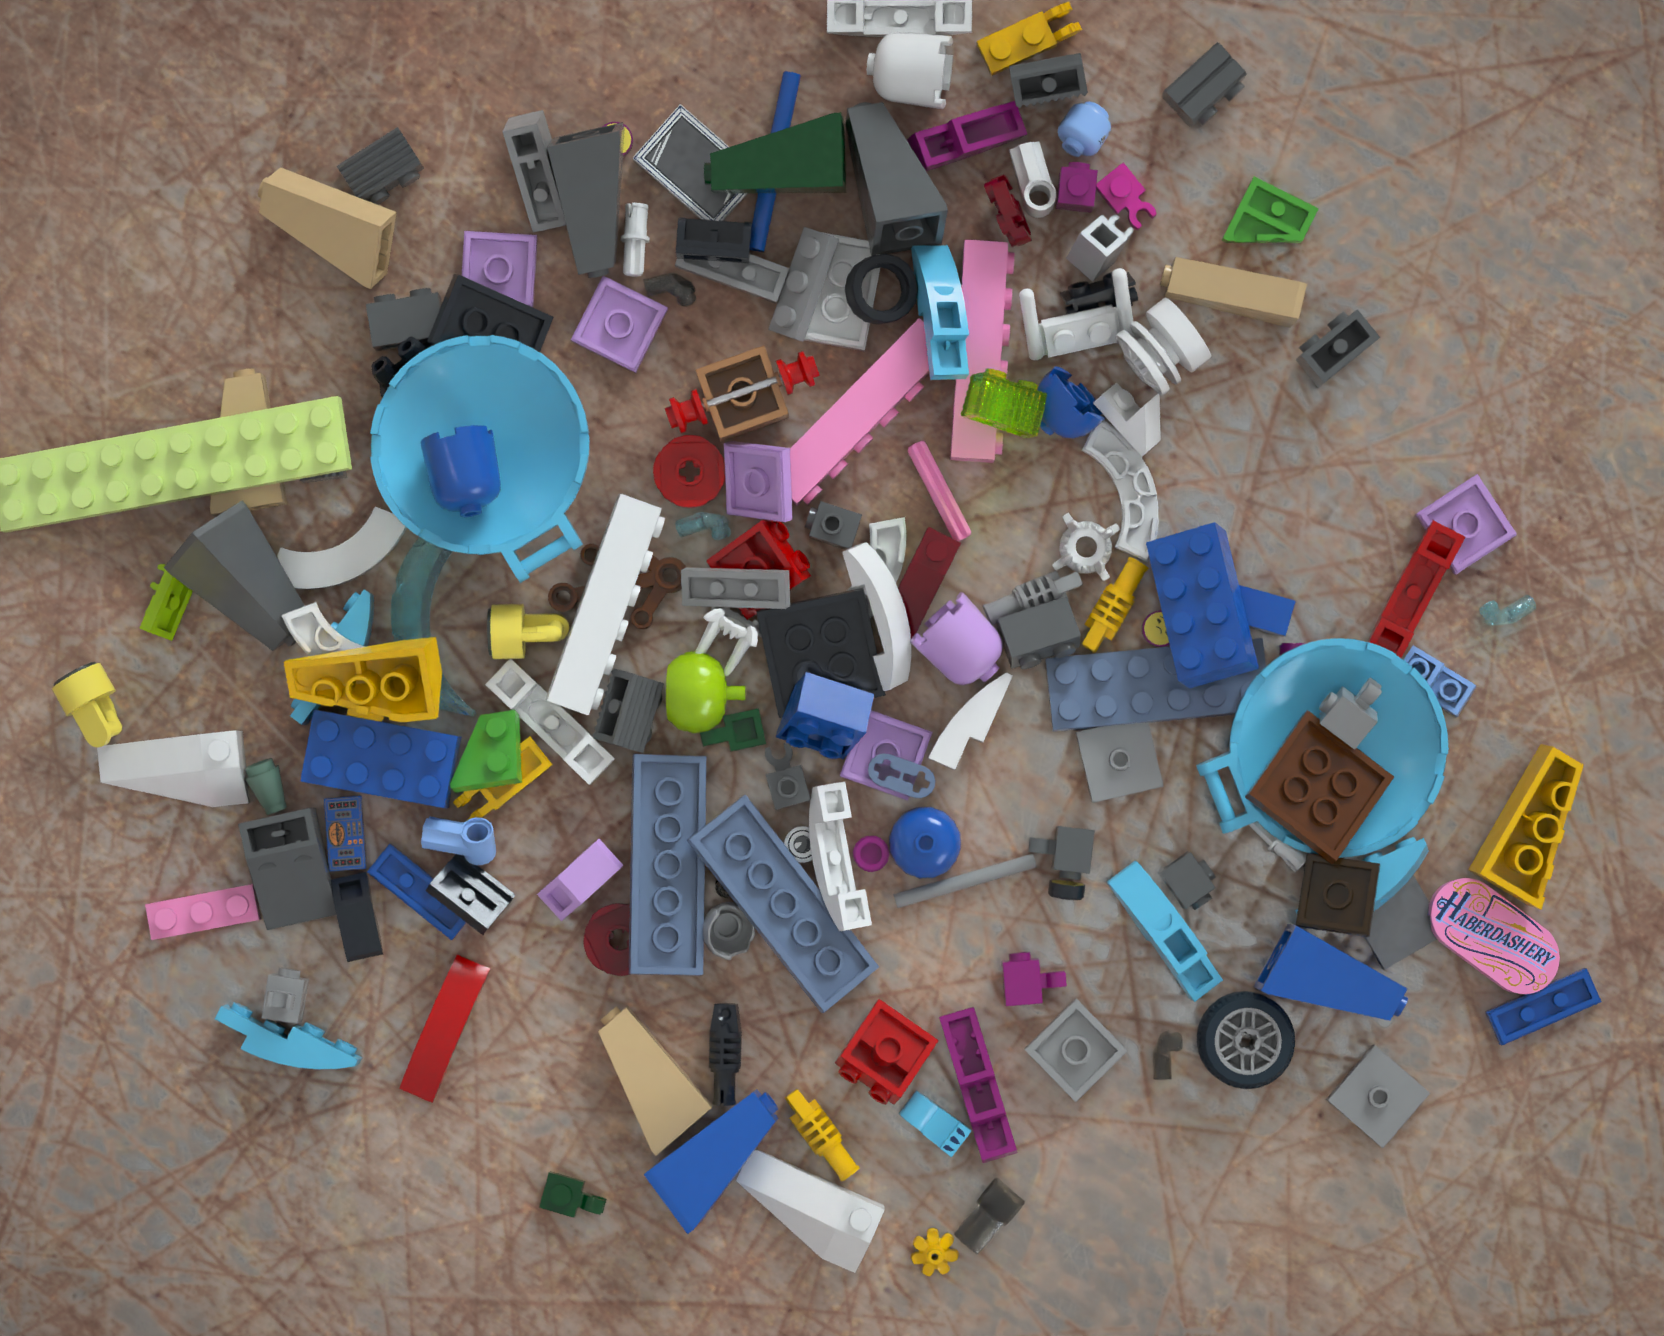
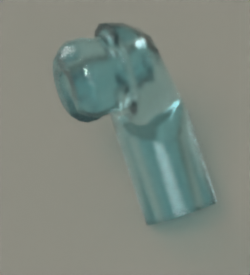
(704, 521)
(1511, 614)

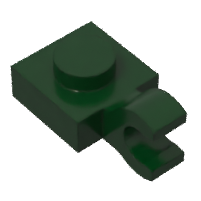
(740, 730)
(566, 1195)

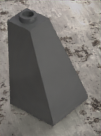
(589, 188)
(893, 188)
(238, 575)

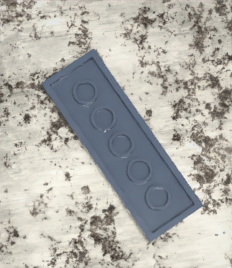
(1136, 689)
(664, 868)
(782, 903)

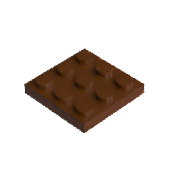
(1319, 787)

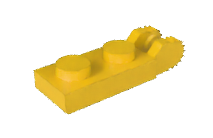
(1025, 39)
(533, 764)

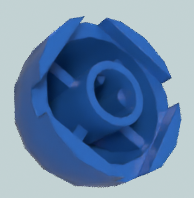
(1068, 407)
(925, 842)

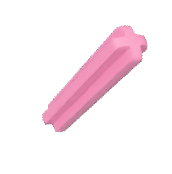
(939, 491)

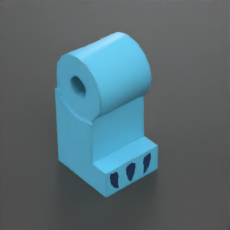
(935, 1123)

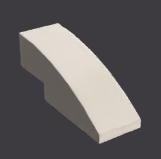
(970, 721)

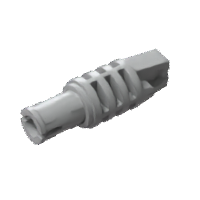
(1031, 594)

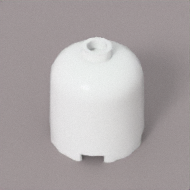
(912, 68)

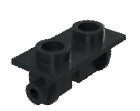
(1086, 296)

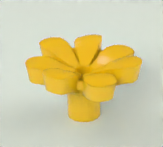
(934, 1245)

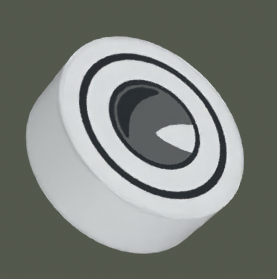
(799, 844)

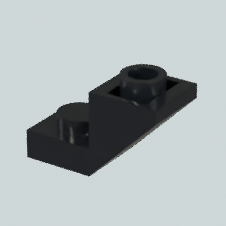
(356, 917)

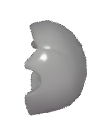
(727, 930)

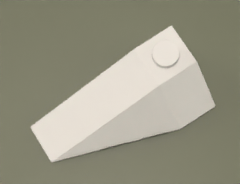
(187, 768)
(819, 1212)

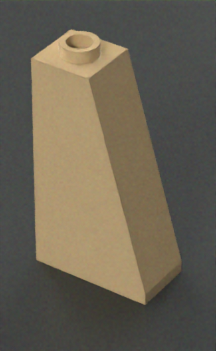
(332, 223)
(1234, 291)
(241, 395)
(655, 1084)

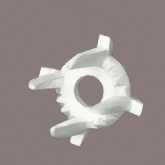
(1068, 547)
(736, 627)

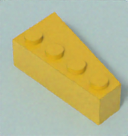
(1530, 827)

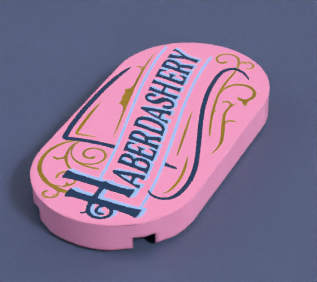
(1493, 936)

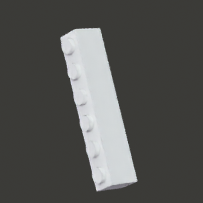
(604, 603)

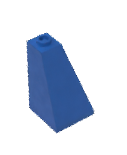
(1322, 975)
(706, 1164)

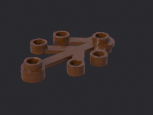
(644, 580)

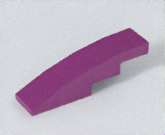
(978, 1085)

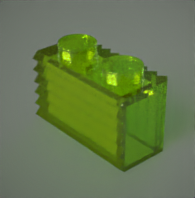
(1004, 404)

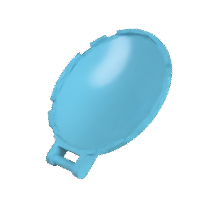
(537, 439)
(1405, 741)

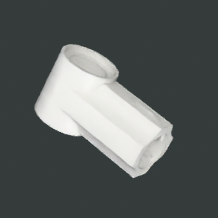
(1032, 176)

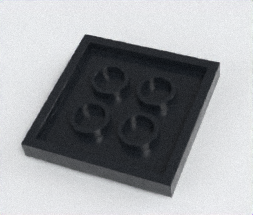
(820, 637)

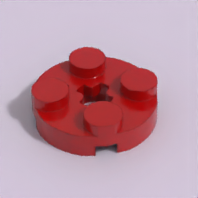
(674, 457)

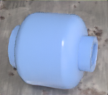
(1084, 129)

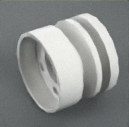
(1163, 346)

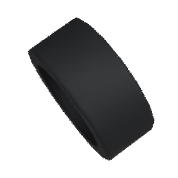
(907, 284)

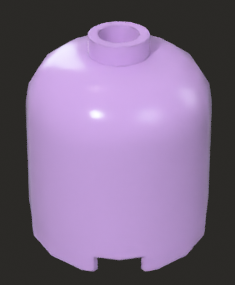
(960, 642)

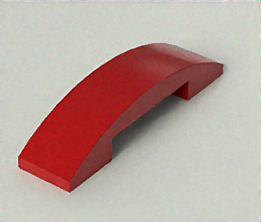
(1416, 587)
(444, 1028)

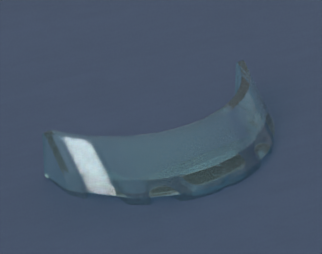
(412, 607)

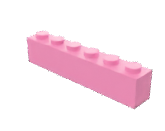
(985, 301)
(857, 413)

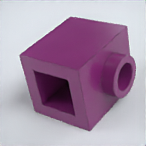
(1076, 187)

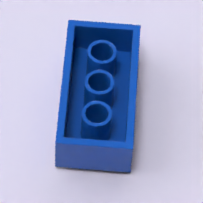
(1202, 605)
(380, 759)

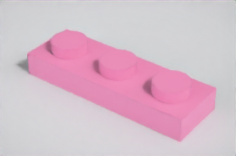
(202, 912)

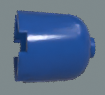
(462, 469)

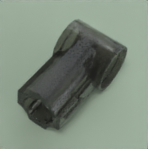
(994, 1208)

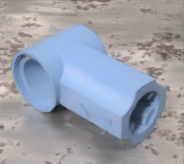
(469, 838)

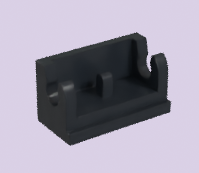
(713, 240)

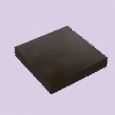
(1338, 895)

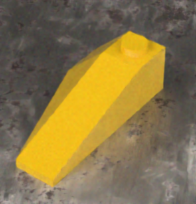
(380, 679)

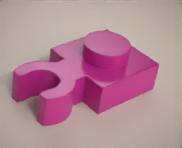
(1122, 192)

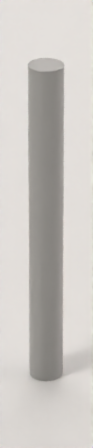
(965, 880)

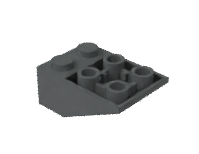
(288, 867)

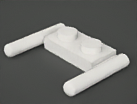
(1079, 329)

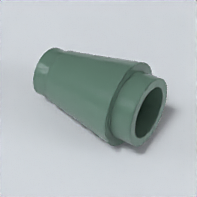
(267, 785)

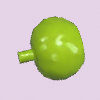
(698, 692)

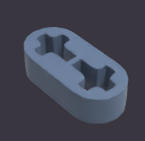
(904, 767)

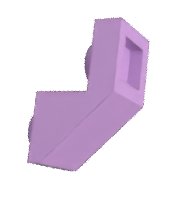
(580, 879)

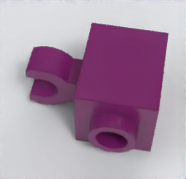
(1024, 981)

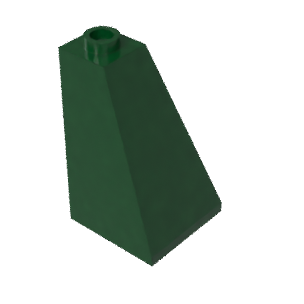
(786, 161)

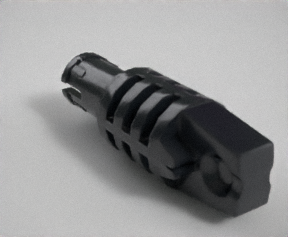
(725, 1051)

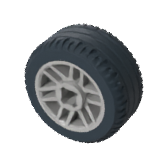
(1269, 1046)

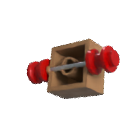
(742, 393)

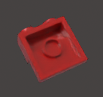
(765, 549)
(885, 1053)

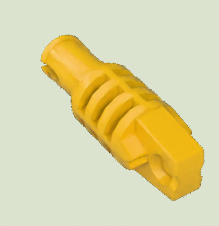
(1113, 605)
(820, 1134)

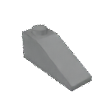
(527, 145)

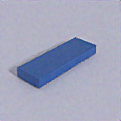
(409, 884)
(1543, 1007)

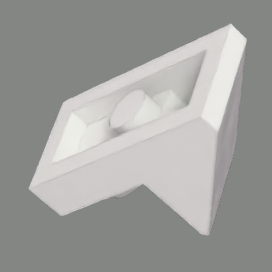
(1134, 423)

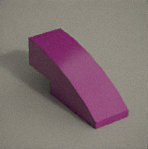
(967, 135)

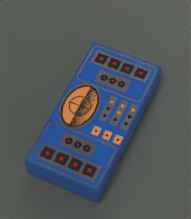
(345, 833)

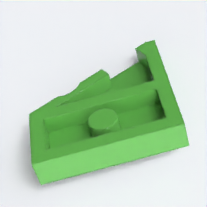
(1269, 216)
(491, 754)

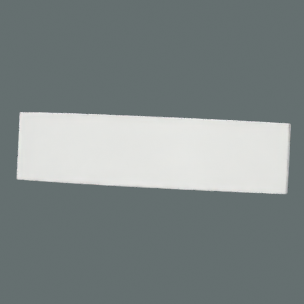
(884, 17)
(888, 611)
(550, 721)
(831, 857)

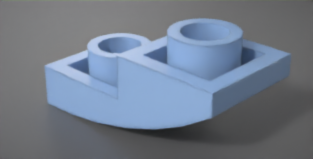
(1449, 687)

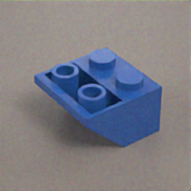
(825, 716)

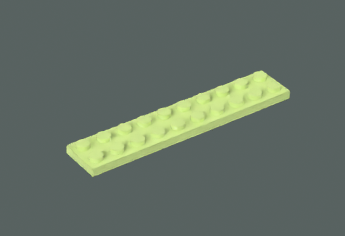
(173, 464)

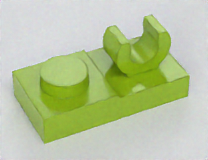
(166, 606)

